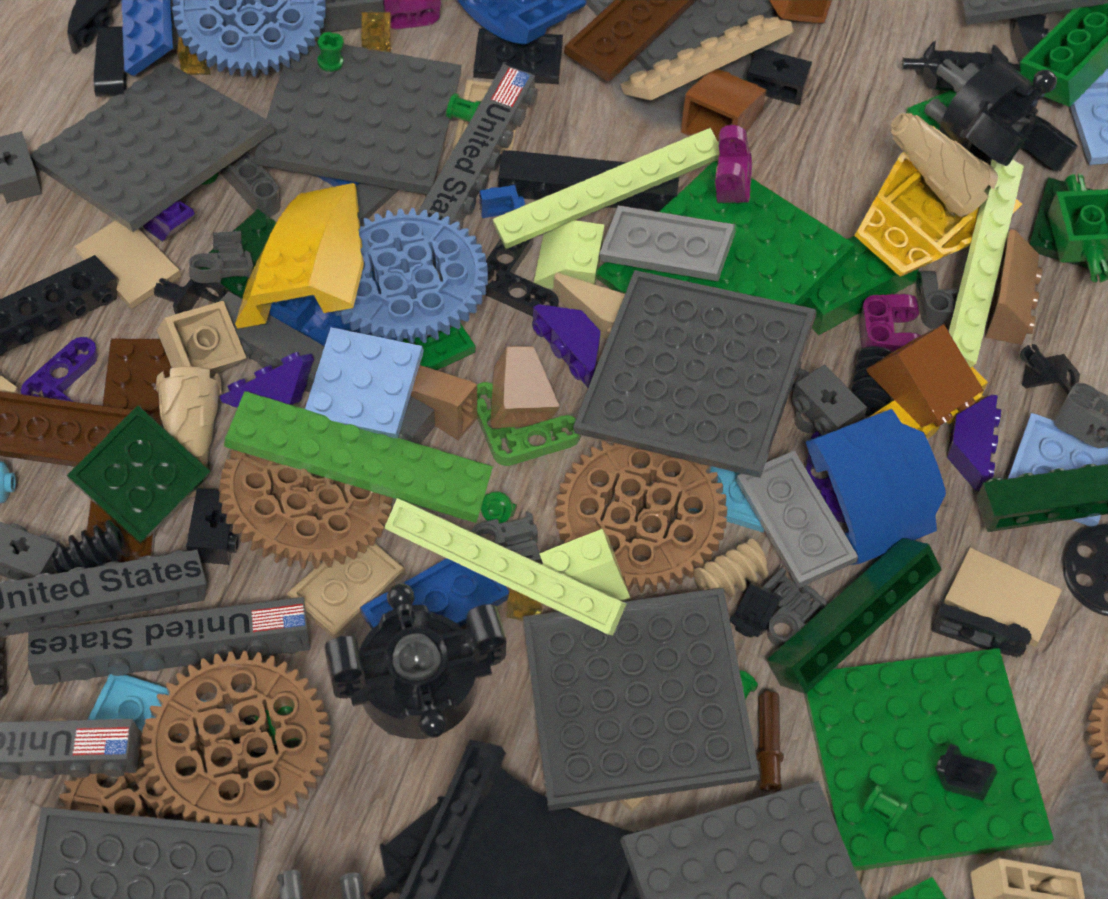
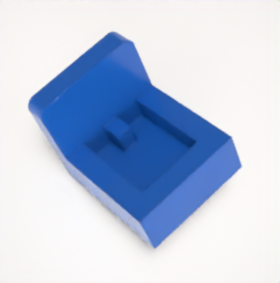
(499, 201)

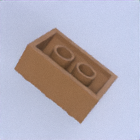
(1014, 292)

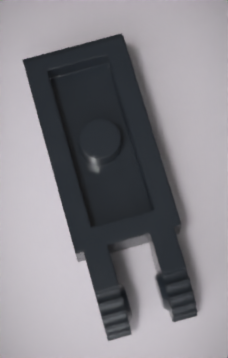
(981, 631)

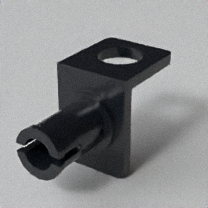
(186, 297)
(1047, 370)

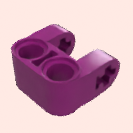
(412, 12)
(734, 166)
(879, 316)

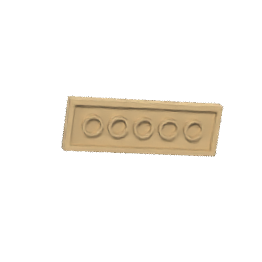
(708, 57)

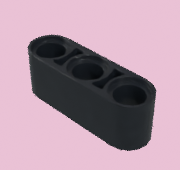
(109, 70)

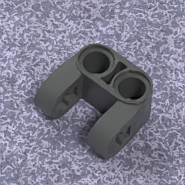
(934, 304)
(1081, 411)

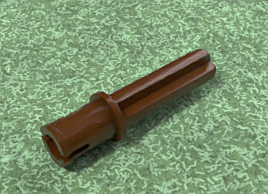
(769, 755)

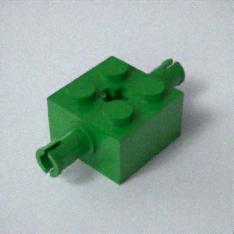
(1081, 226)

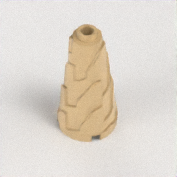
(945, 164)
(189, 407)

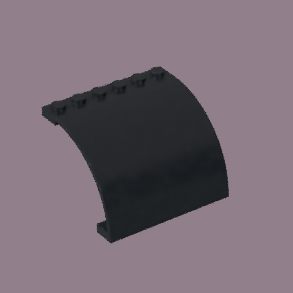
(505, 843)

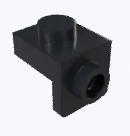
(755, 610)
(964, 774)

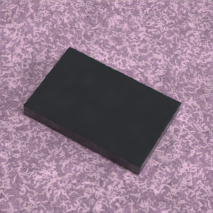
(537, 57)

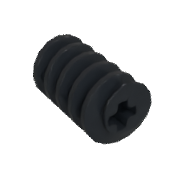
(864, 386)
(91, 550)

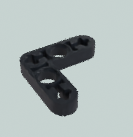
(507, 280)

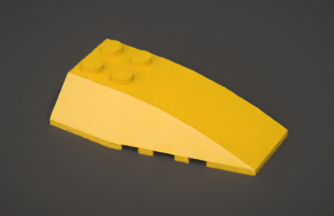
(910, 222)
(307, 254)

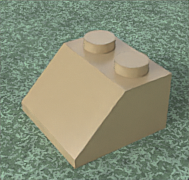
(202, 339)

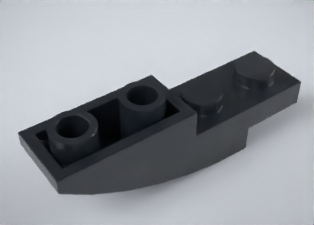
(85, 20)
(1027, 33)

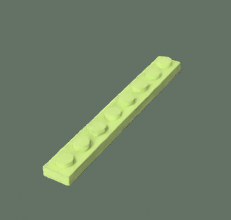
(607, 188)
(984, 261)
(506, 566)

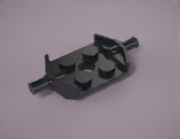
(933, 58)
(401, 853)

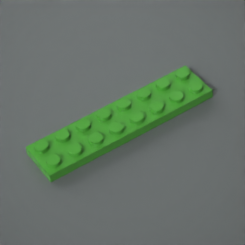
(358, 457)

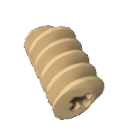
(733, 569)

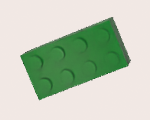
(1073, 51)
(851, 284)

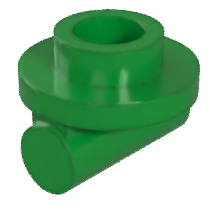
(497, 506)

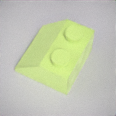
(571, 252)
(589, 562)

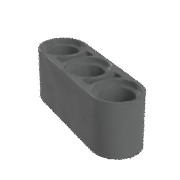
(253, 184)

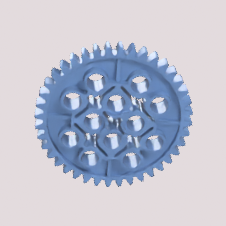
(251, 42)
(411, 294)

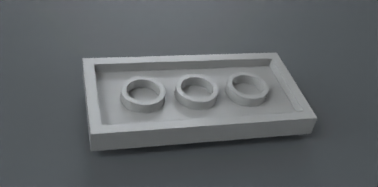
(668, 243)
(797, 520)

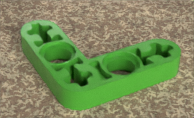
(518, 438)

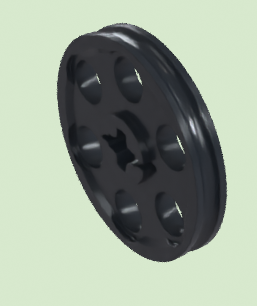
(1095, 567)

